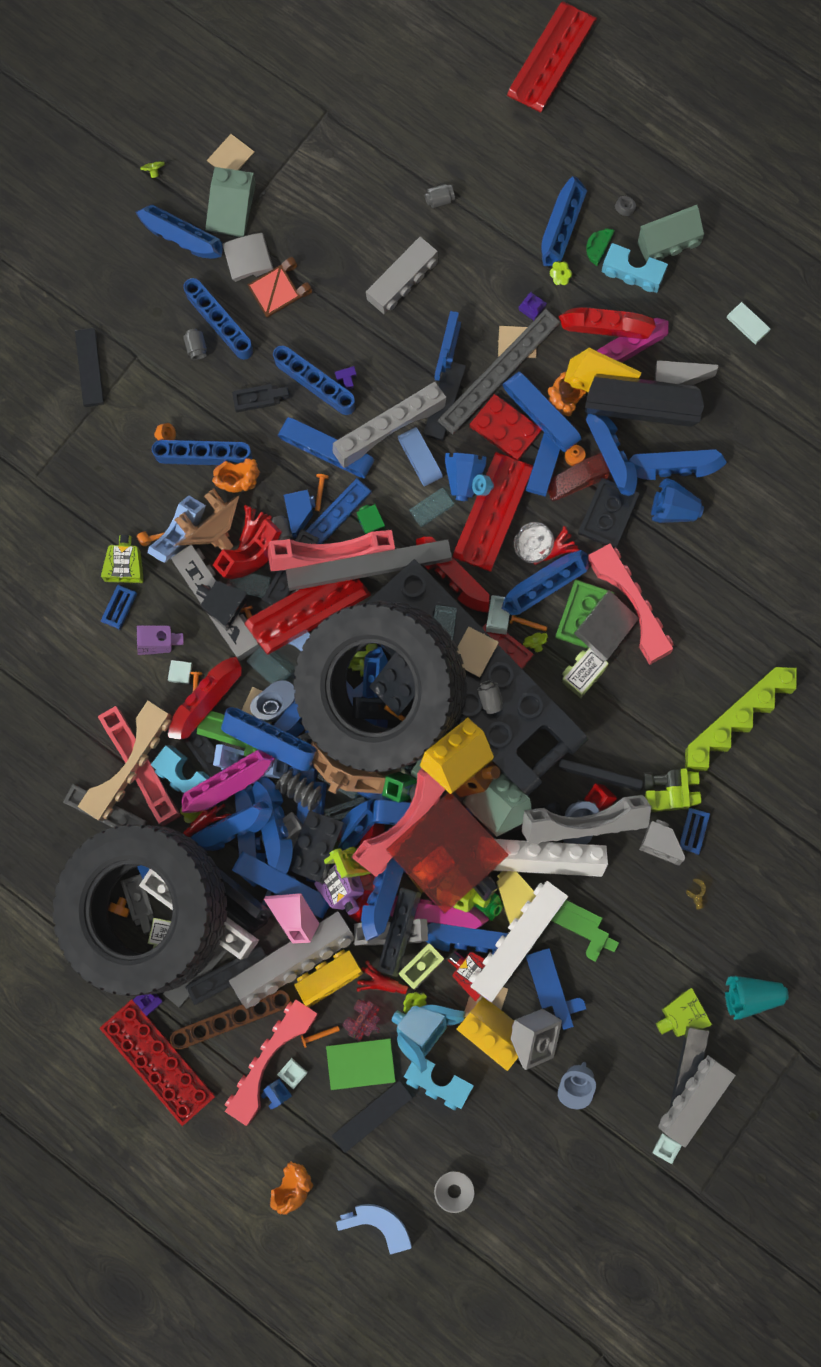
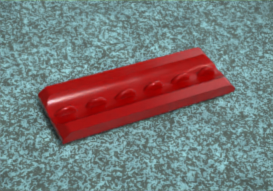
(551, 56)
(493, 513)
(303, 612)
(157, 1062)

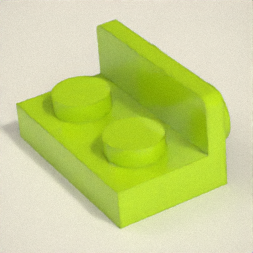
(345, 864)

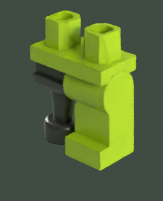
(677, 790)

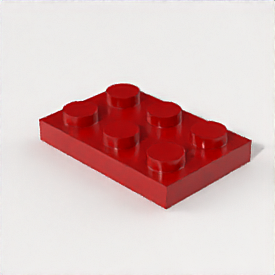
(505, 427)

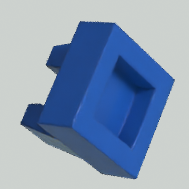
(276, 1093)

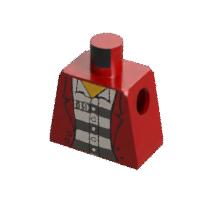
(465, 970)

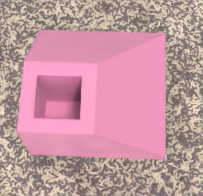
(293, 916)

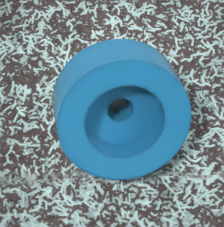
(482, 485)

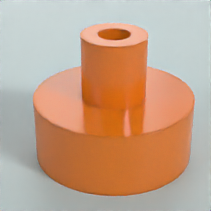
(165, 432)
(574, 455)
(119, 908)

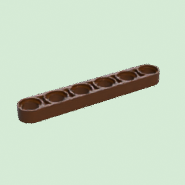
(229, 1016)

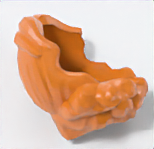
(564, 396)
(236, 476)
(292, 1191)

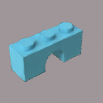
(647, 277)
(169, 766)
(454, 1093)

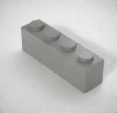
(402, 275)
(696, 1101)

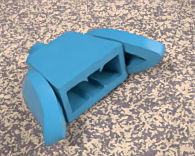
(421, 1030)

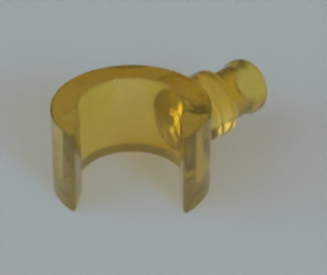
(697, 898)

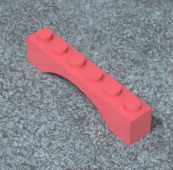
(294, 554)
(608, 567)
(146, 778)
(373, 852)
(247, 1099)

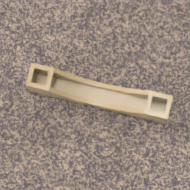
(150, 725)

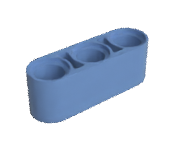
(420, 456)

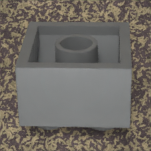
(662, 843)
(535, 1037)

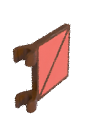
(275, 289)

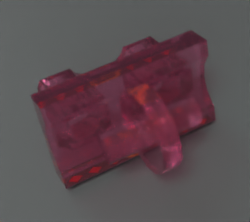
(365, 1022)

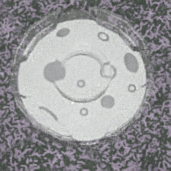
(534, 542)

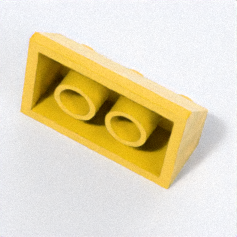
(589, 363)
(457, 756)
(328, 978)
(491, 1032)

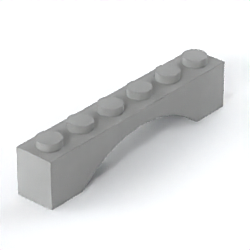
(361, 440)
(625, 815)

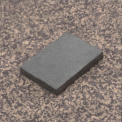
(606, 626)

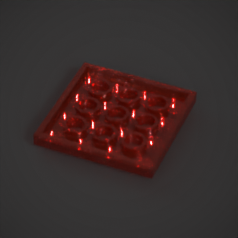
(447, 852)

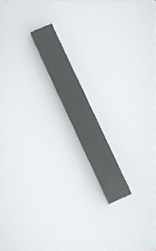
(499, 371)
(367, 565)

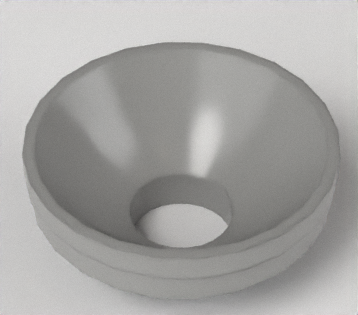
(451, 1204)

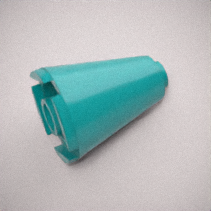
(753, 996)

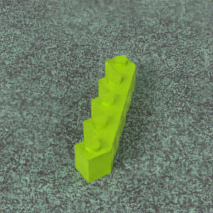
(739, 717)

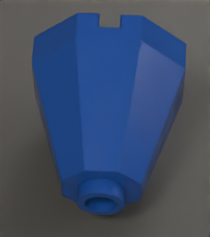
(461, 472)
(675, 504)

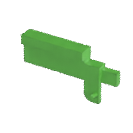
(211, 728)
(586, 925)

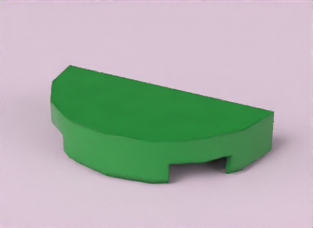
(597, 244)

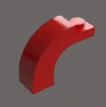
(249, 558)

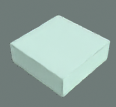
(180, 672)
(292, 1073)
(666, 1148)

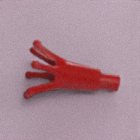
(251, 526)
(559, 547)
(204, 819)
(380, 981)

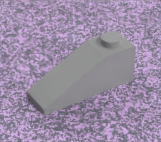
(683, 373)

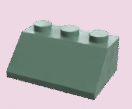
(671, 234)
(499, 806)

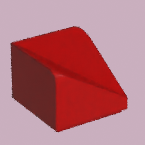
(601, 797)

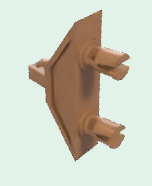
(214, 528)
(346, 777)

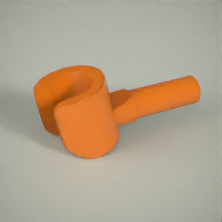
(145, 540)

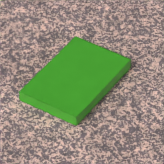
(579, 605)
(360, 1064)

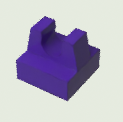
(532, 306)
(346, 375)
(148, 1003)

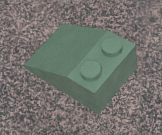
(230, 201)

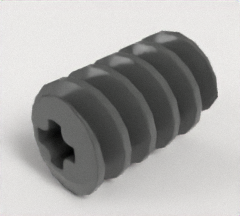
(299, 789)

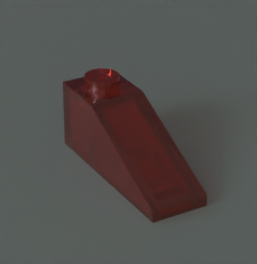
(578, 477)

